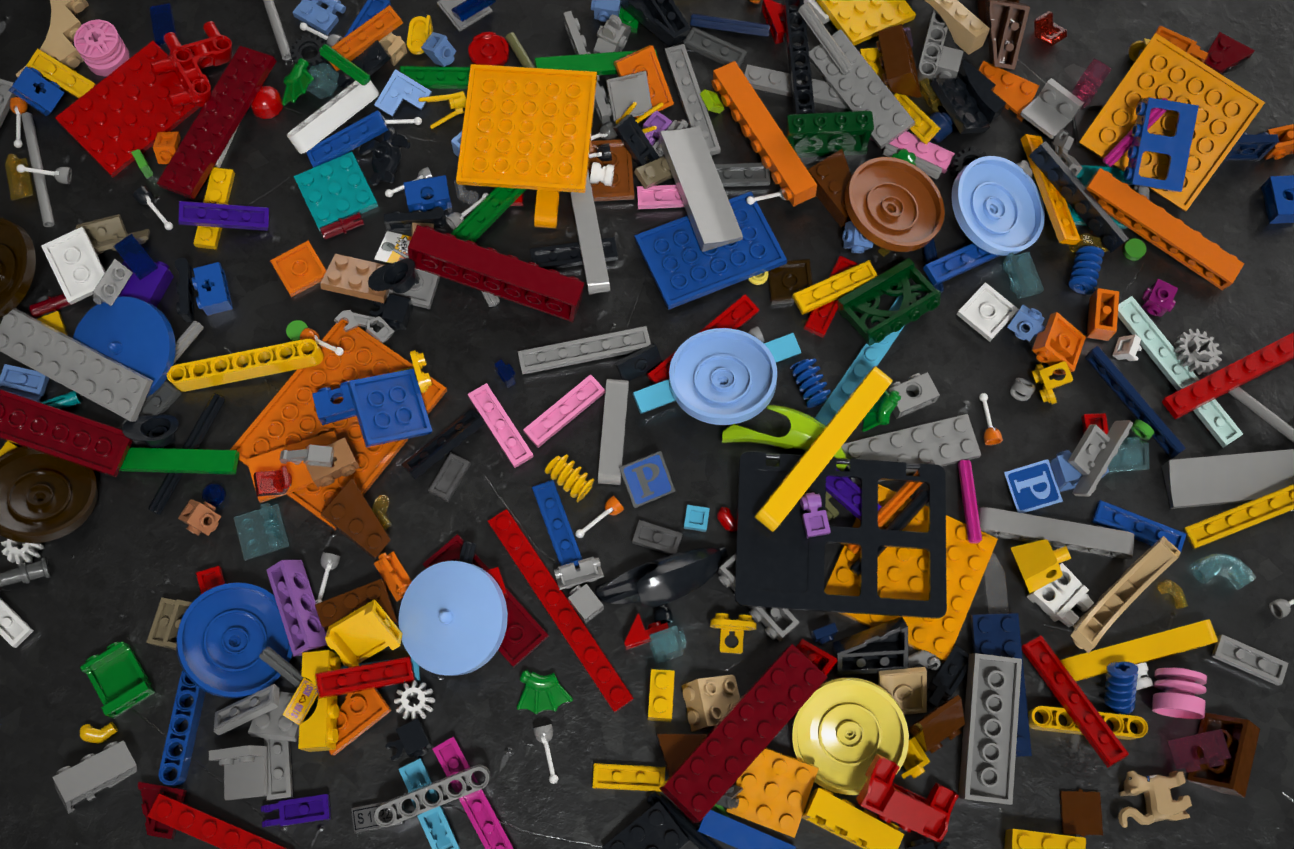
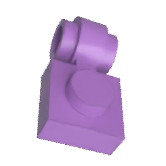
(658, 120)
(815, 521)

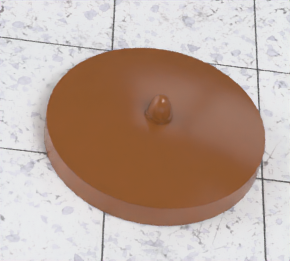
(894, 204)

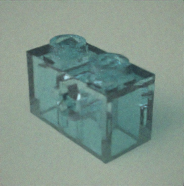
(667, 644)

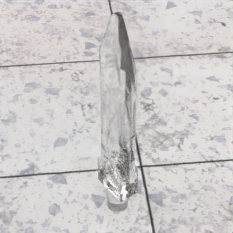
(996, 587)

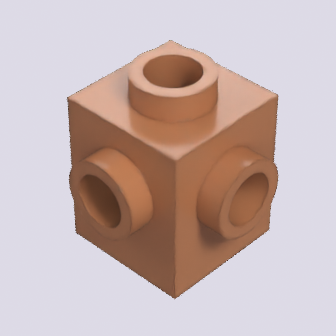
(200, 517)

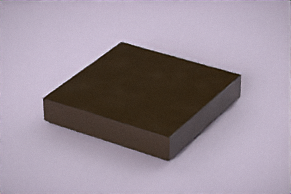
(788, 280)

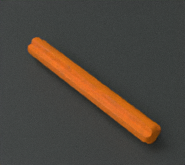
(892, 506)

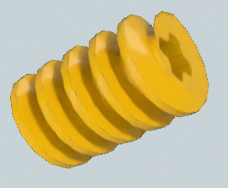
(570, 477)

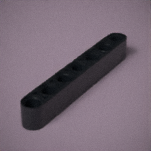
(800, 54)

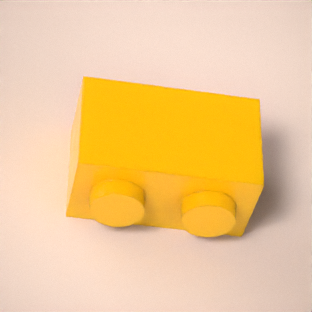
(661, 695)

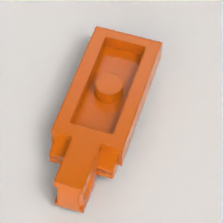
(1184, 43)

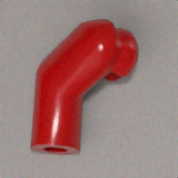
(726, 519)

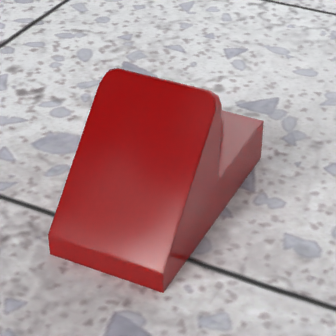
(774, 17)
(639, 636)
(818, 657)

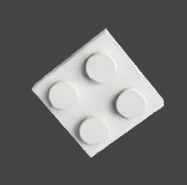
(987, 312)

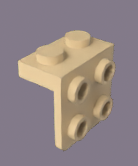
(709, 700)

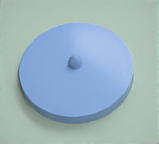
(998, 205)
(723, 376)
(453, 618)

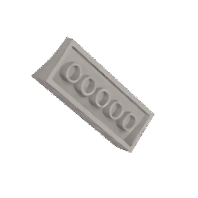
(700, 187)
(1227, 478)
(990, 728)

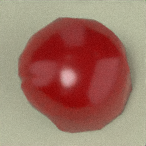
(267, 103)

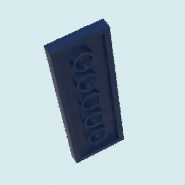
(1001, 637)

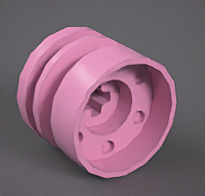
(100, 47)
(1179, 694)

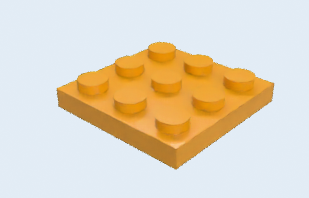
(775, 791)

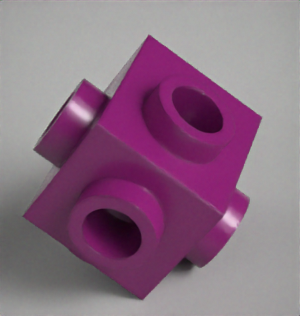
(1159, 298)

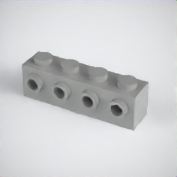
(777, 621)

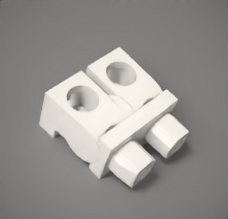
(1061, 596)

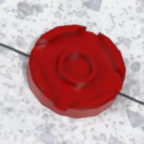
(488, 49)

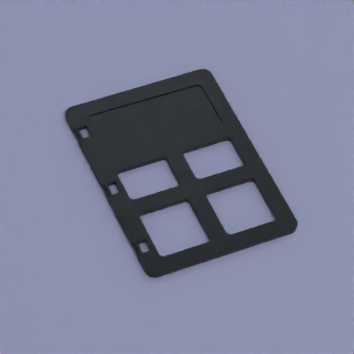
(788, 569)

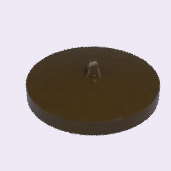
(16, 265)
(43, 496)

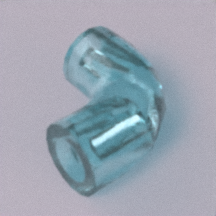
(1222, 565)

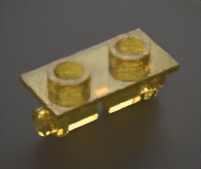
(19, 183)

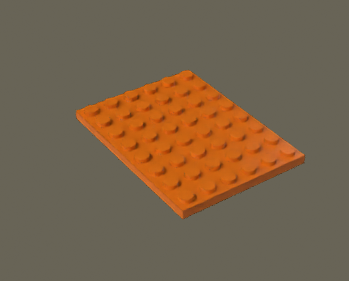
(293, 415)

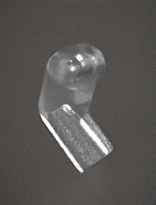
(464, 195)

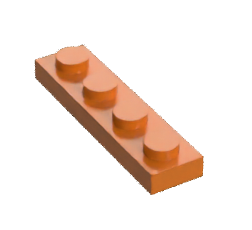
(367, 34)

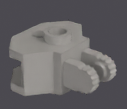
(612, 36)

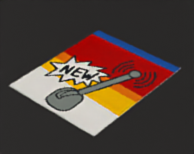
(393, 247)

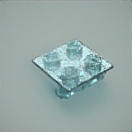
(261, 531)

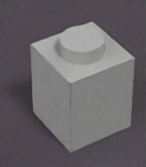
(949, 63)
(585, 602)

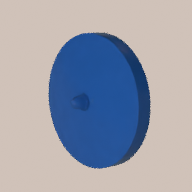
(132, 335)
(224, 637)

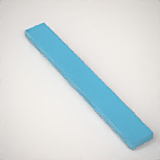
(660, 393)

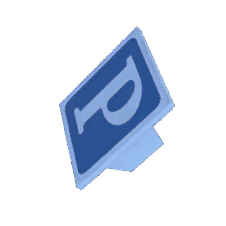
(1033, 486)

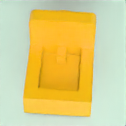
(914, 760)

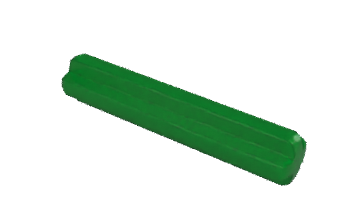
(344, 64)

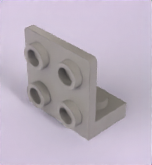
(1052, 109)
(243, 771)

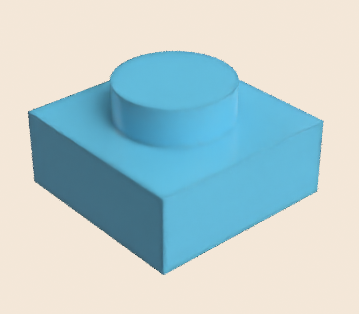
(696, 518)

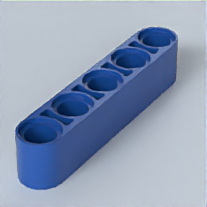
(176, 737)

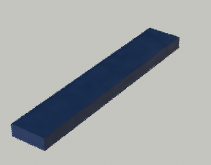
(1134, 401)

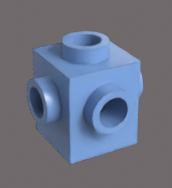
(855, 240)
(1027, 323)

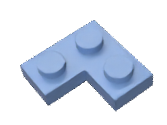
(399, 89)

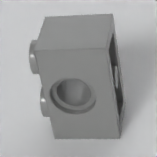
(922, 387)

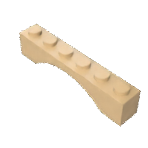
(964, 26)

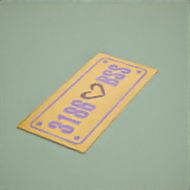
(301, 702)

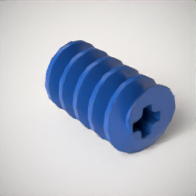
(1086, 269)
(810, 383)
(1121, 687)

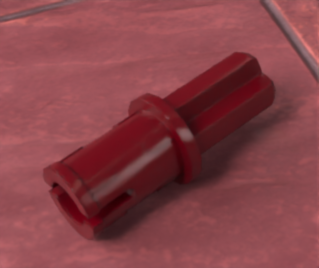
(341, 226)
(49, 305)

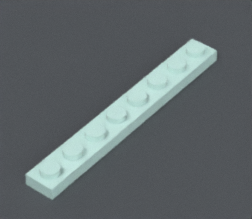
(1163, 355)

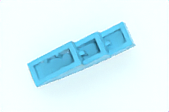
(435, 820)

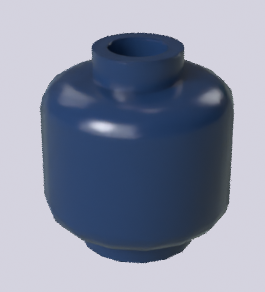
(944, 123)

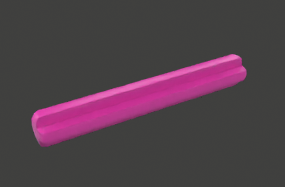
(1121, 148)
(969, 501)

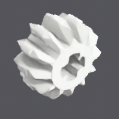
(26, 553)
(423, 697)

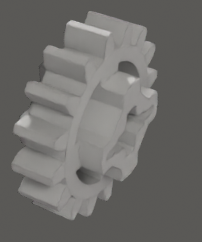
(1198, 351)

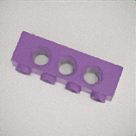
(297, 606)

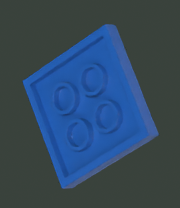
(389, 407)

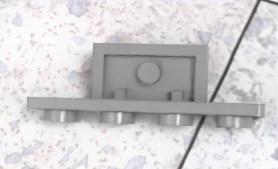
(1095, 454)

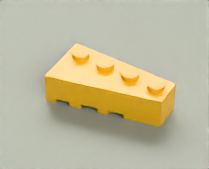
(849, 822)

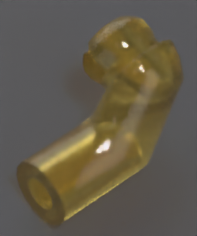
(380, 509)
(1176, 592)

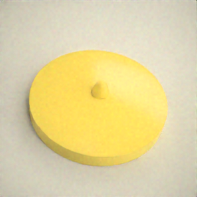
(845, 729)

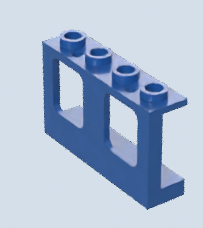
(1176, 147)

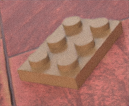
(351, 278)

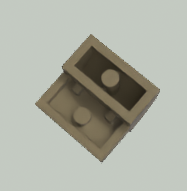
(166, 622)

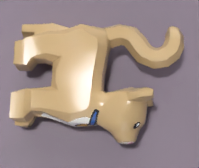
(1157, 797)

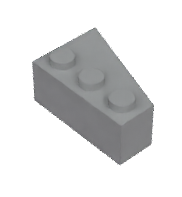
(94, 774)

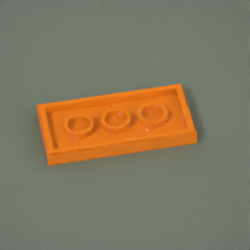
(300, 475)

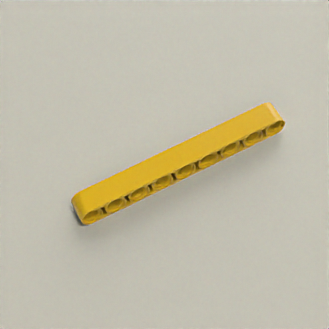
(823, 449)

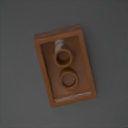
(938, 725)

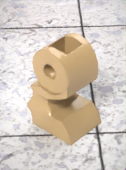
(395, 46)

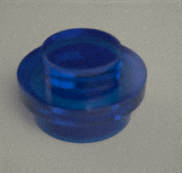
(213, 494)

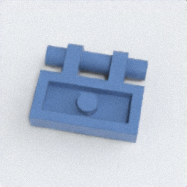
(318, 17)

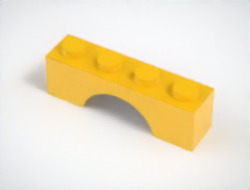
(320, 729)

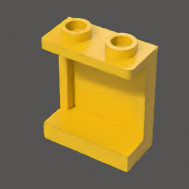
(363, 634)

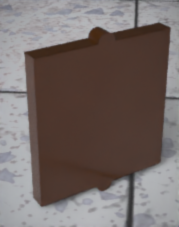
(1081, 813)

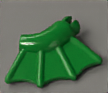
(297, 81)
(881, 411)
(541, 692)

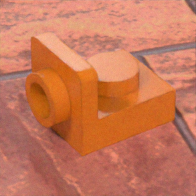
(166, 146)

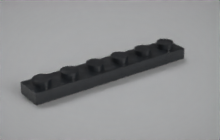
(1078, 197)

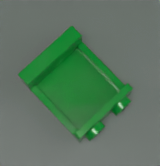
(118, 678)

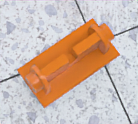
(393, 574)

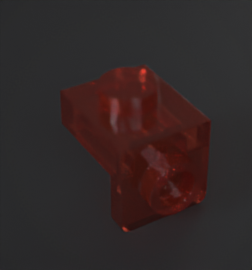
(1047, 30)
(272, 482)

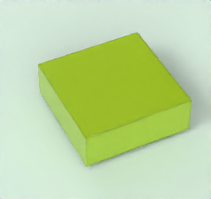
(712, 101)

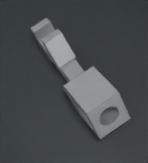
(1062, 145)
(355, 320)
(312, 455)

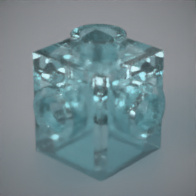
(324, 80)

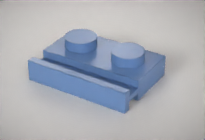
(23, 382)

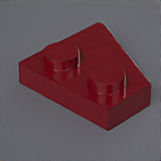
(1226, 53)
(149, 794)

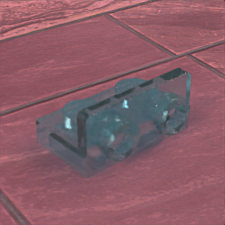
(1022, 274)
(1131, 456)

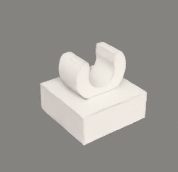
(1127, 348)

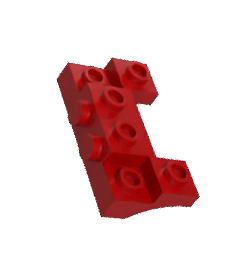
(903, 806)

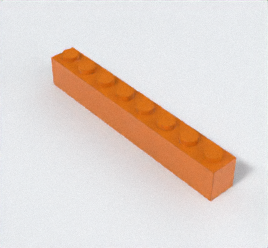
(764, 134)
(1164, 230)

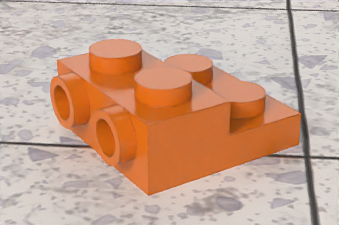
(1059, 343)

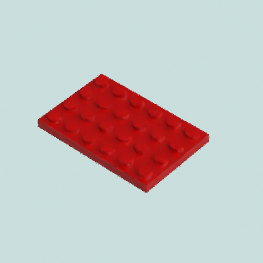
(126, 111)

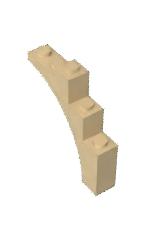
(62, 32)
(1122, 593)

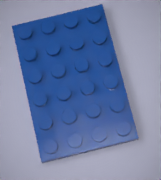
(688, 273)

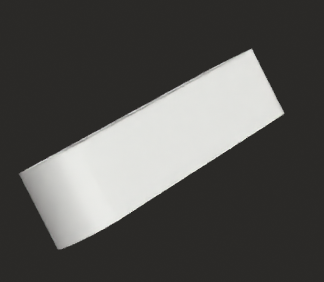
(332, 115)

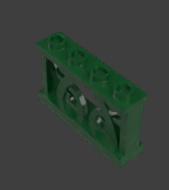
(829, 132)
(889, 321)

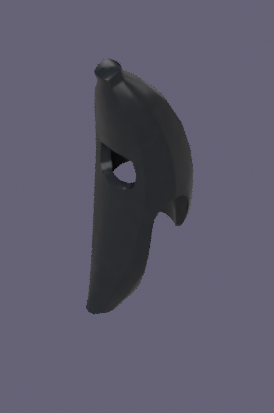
(663, 579)

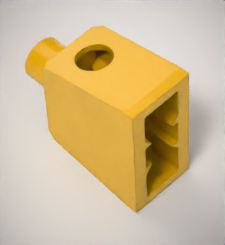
(1039, 563)

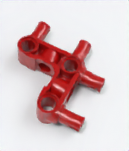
(189, 59)

